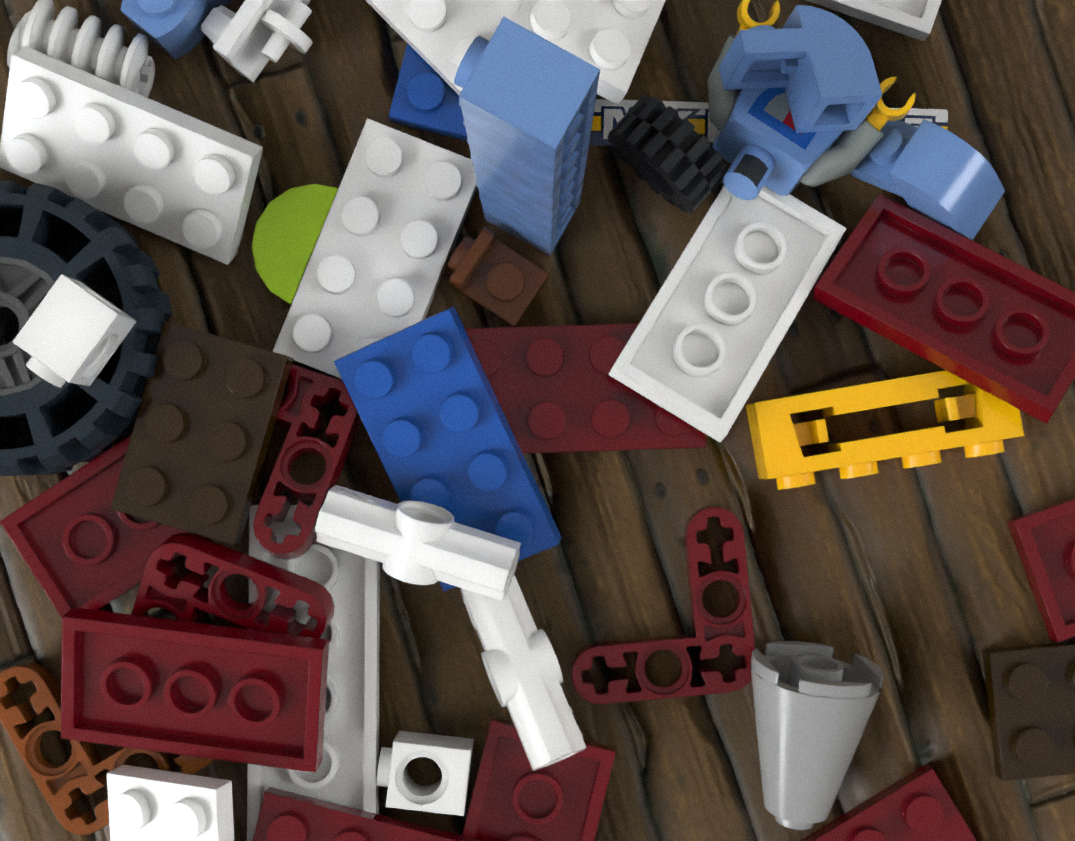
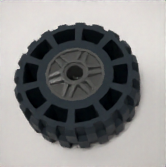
(40, 239)

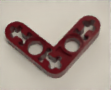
(300, 415)
(188, 596)
(708, 630)

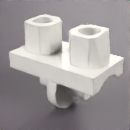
(257, 33)

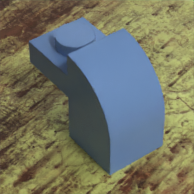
(818, 62)
(934, 175)

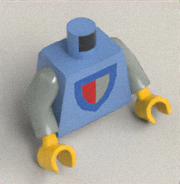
(761, 138)

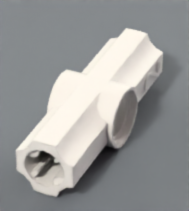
(417, 542)
(525, 676)

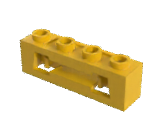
(778, 440)

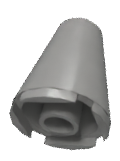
(808, 725)

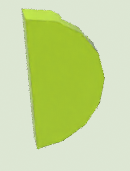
(288, 236)

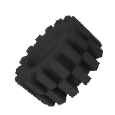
(668, 153)

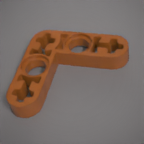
(85, 766)

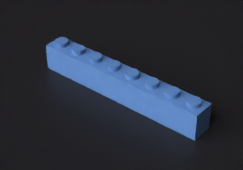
(527, 130)

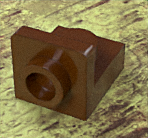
(495, 276)

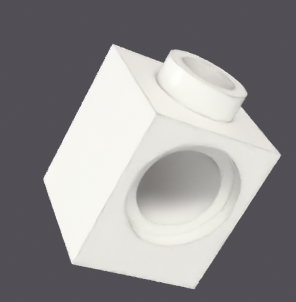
(72, 333)
(443, 797)

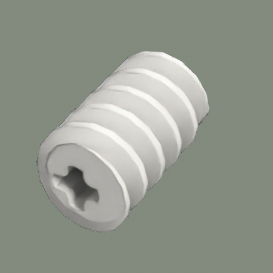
(84, 47)

